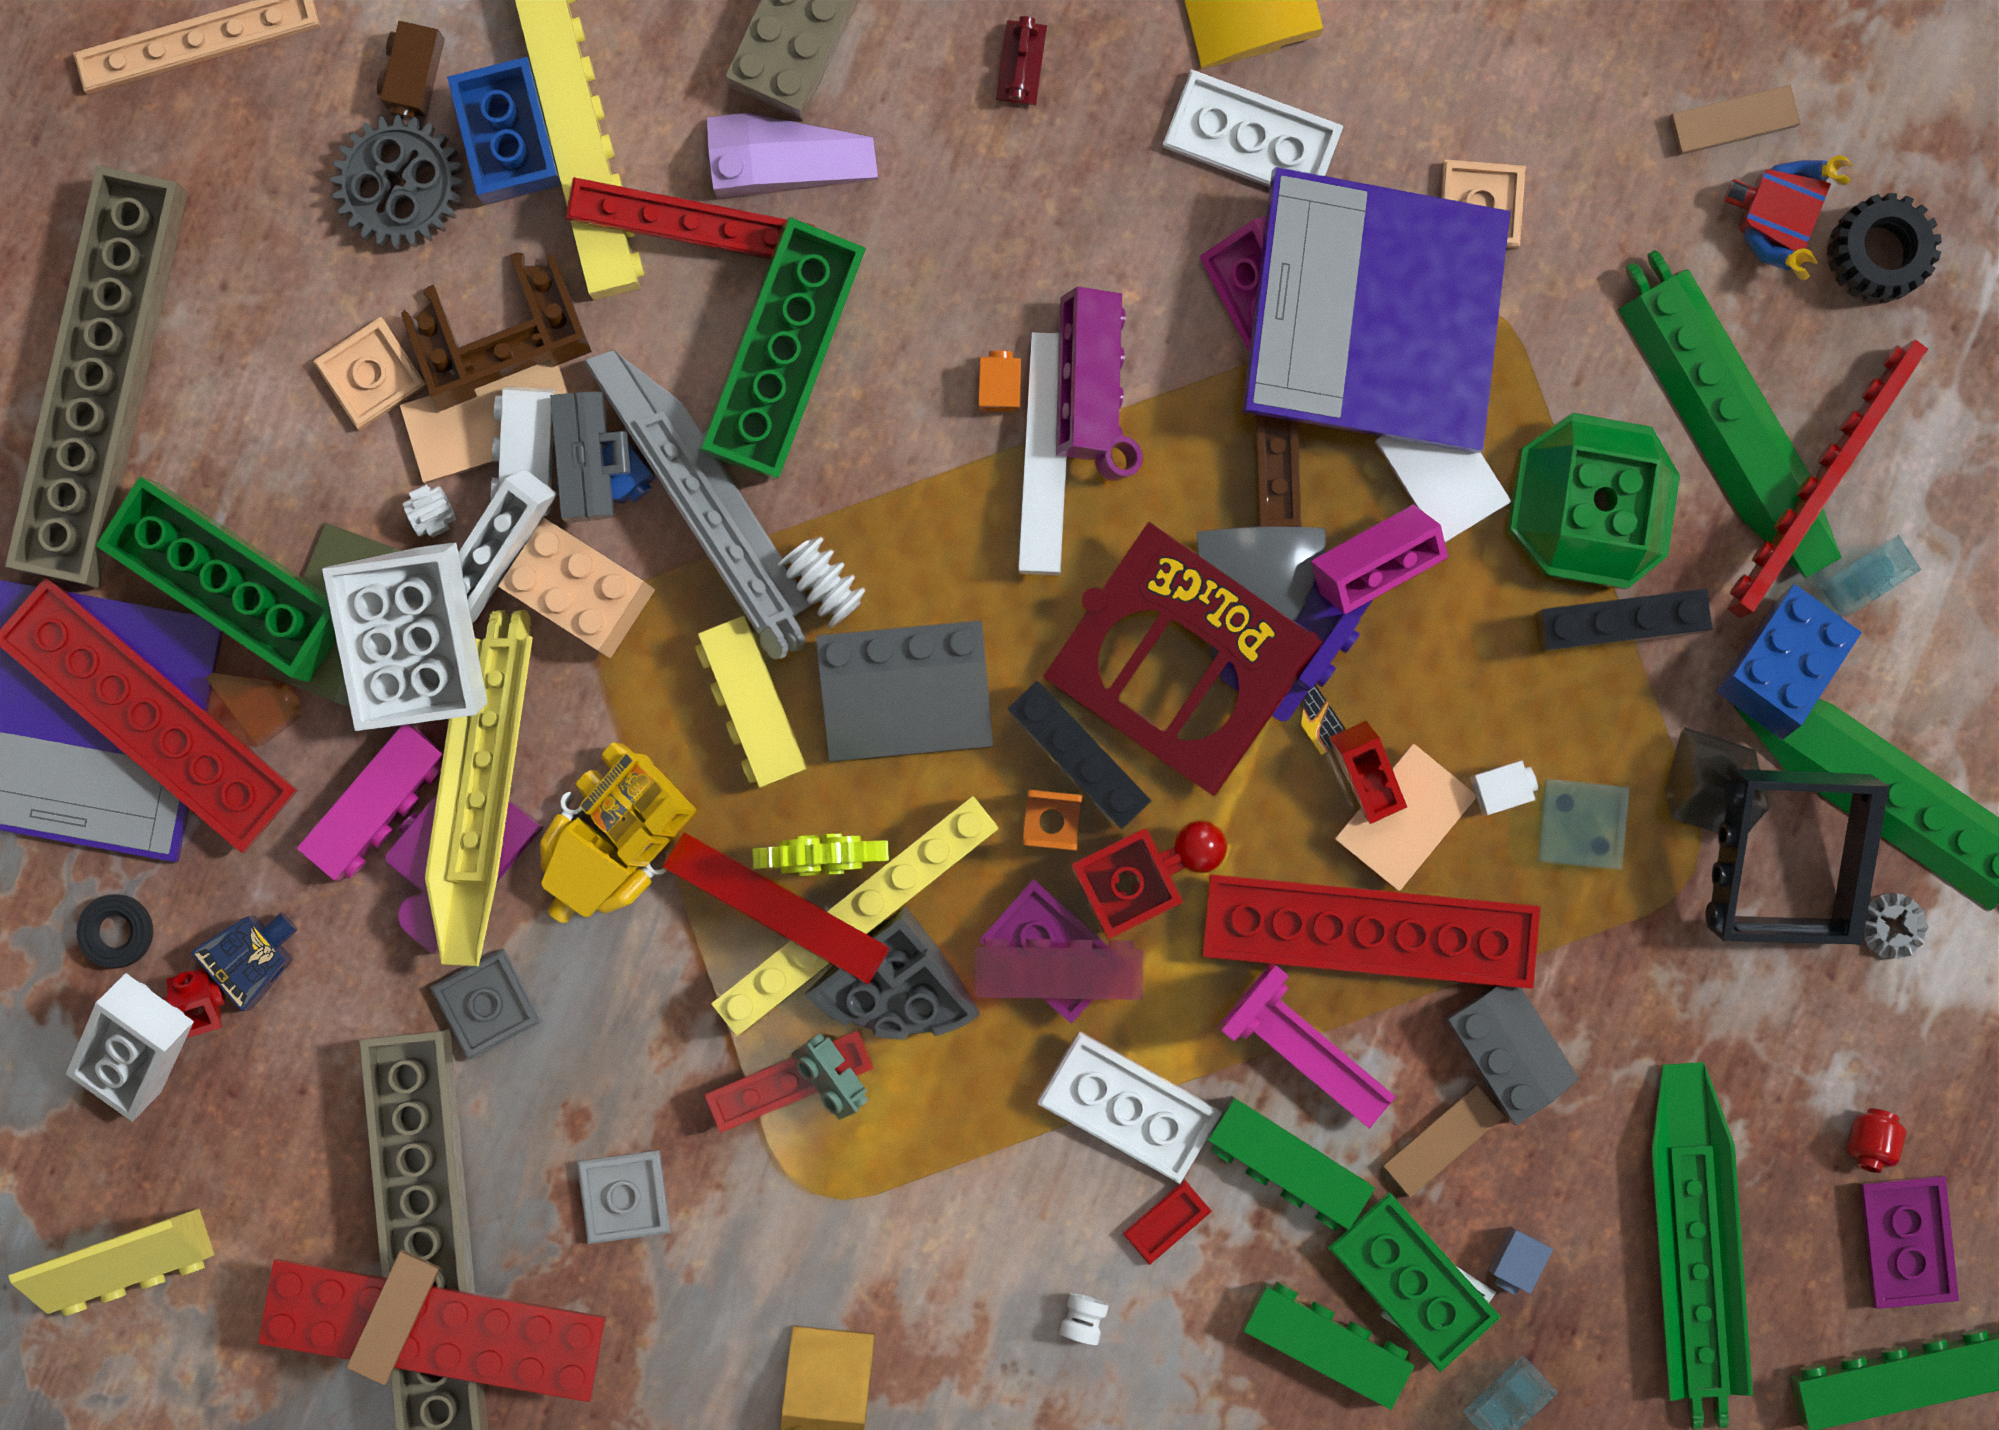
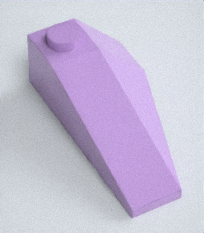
(774, 155)

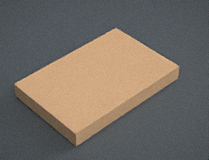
(1405, 839)

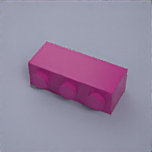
(1379, 559)

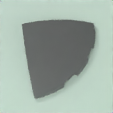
(1267, 562)
(909, 992)

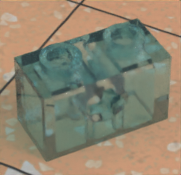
(1869, 576)

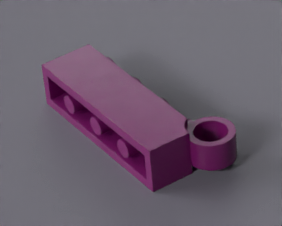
(1091, 382)

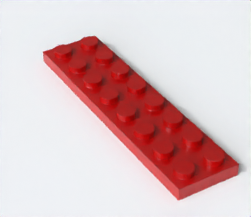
(145, 715)
(1371, 931)
(453, 1336)

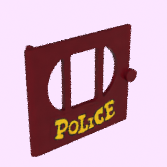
(1245, 630)

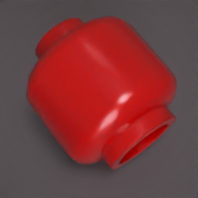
(1876, 1140)

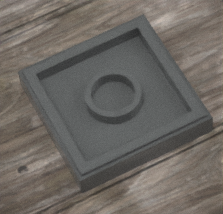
(486, 1004)

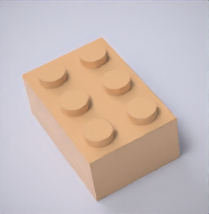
(576, 587)

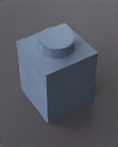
(1519, 1262)

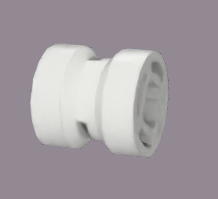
(1085, 1309)

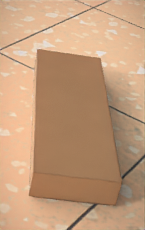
(1735, 119)
(1443, 1140)
(393, 1317)

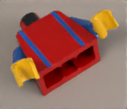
(1785, 209)

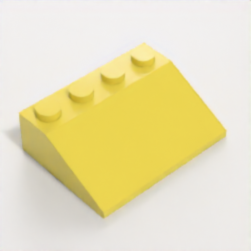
(117, 1263)

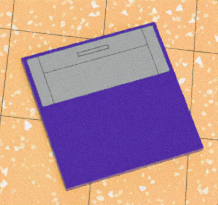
(1376, 310)
(63, 773)

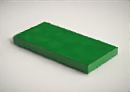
(1414, 1282)

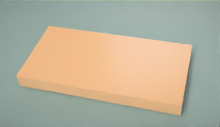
(464, 434)

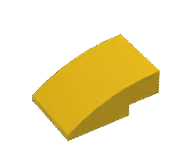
(1248, 28)

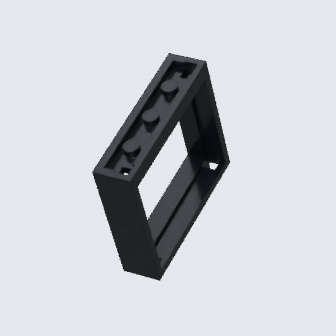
(1855, 871)

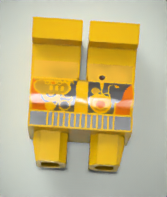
(633, 804)

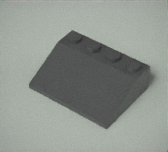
(905, 690)

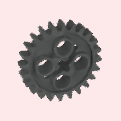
(365, 164)

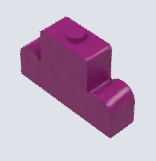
(410, 858)

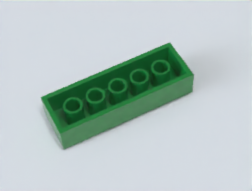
(781, 349)
(222, 578)

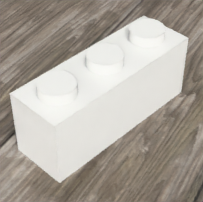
(525, 434)

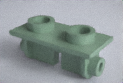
(817, 1063)

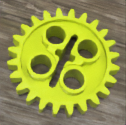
(808, 854)

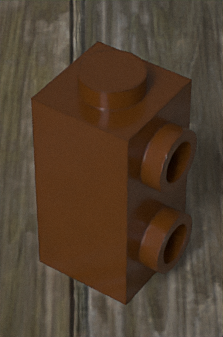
(411, 69)

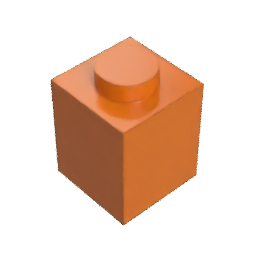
(999, 382)

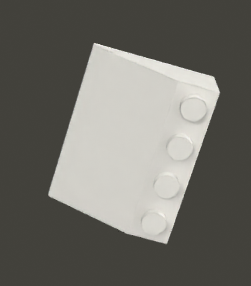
(405, 637)

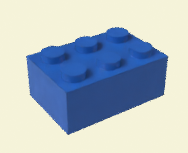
(504, 130)
(1788, 662)

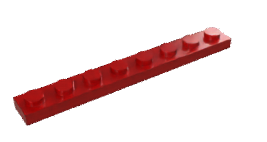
(1817, 490)

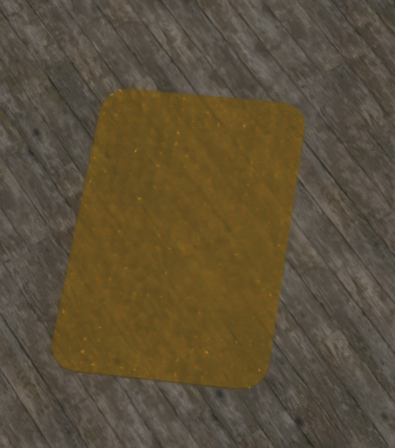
(1435, 666)

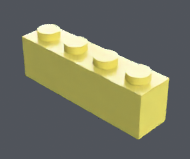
(752, 703)

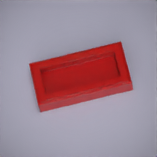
(1166, 1222)

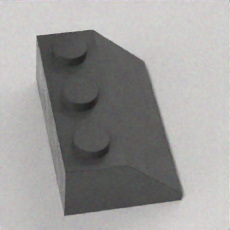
(1511, 1051)

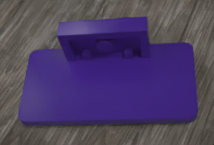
(1333, 629)

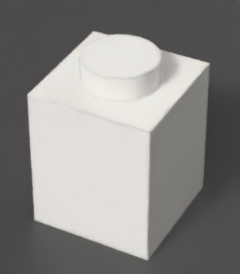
(1504, 787)

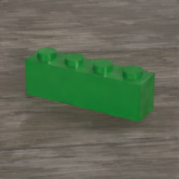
(1290, 1163)
(1327, 1345)

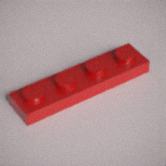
(778, 1086)

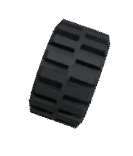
(1912, 231)

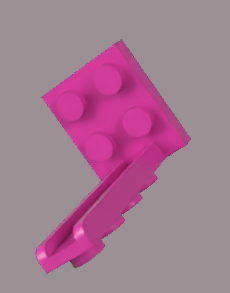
(1304, 1047)

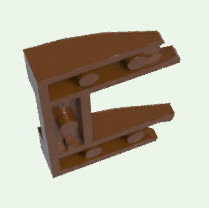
(456, 372)

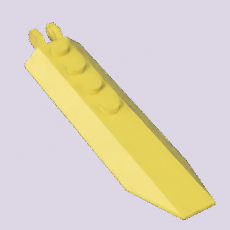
(476, 794)

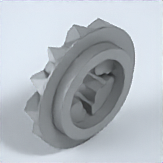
(1899, 945)

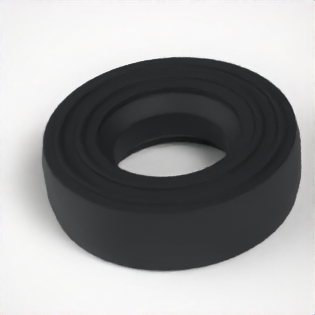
(89, 931)

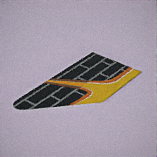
(1320, 720)

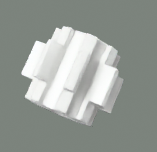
(429, 511)

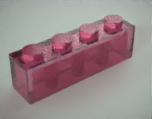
(1058, 972)

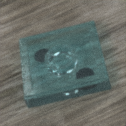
(1583, 824)

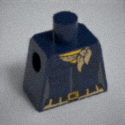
(247, 958)

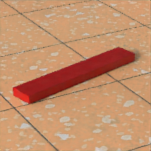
(672, 218)
(776, 908)

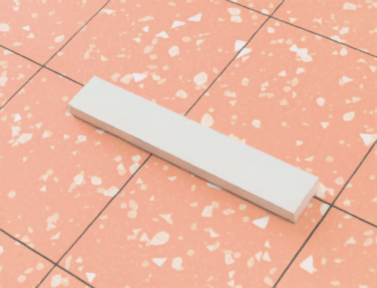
(1042, 469)

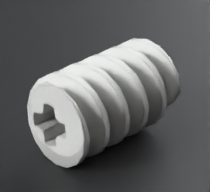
(824, 580)

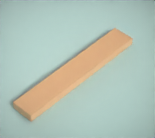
(193, 41)

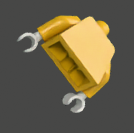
(585, 868)

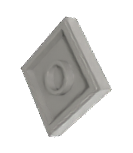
(624, 1196)

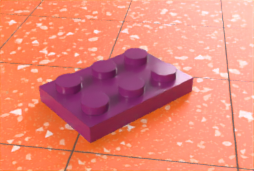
(1041, 916)
(1909, 1242)

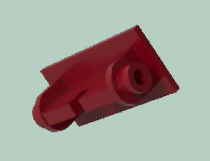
(1021, 61)

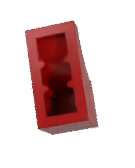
(1368, 771)

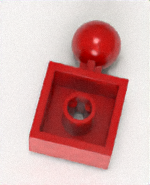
(1197, 847)

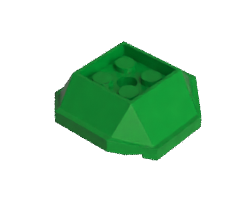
(1555, 507)

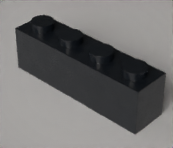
(1623, 621)
(1078, 755)

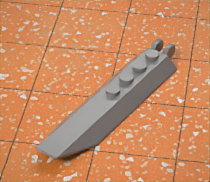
(706, 501)

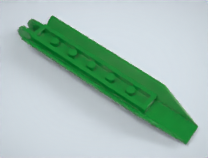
(1723, 407)
(1922, 810)
(1699, 1245)

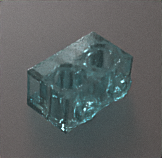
(1511, 1398)

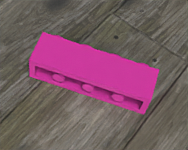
(373, 803)

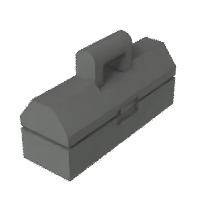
(579, 442)

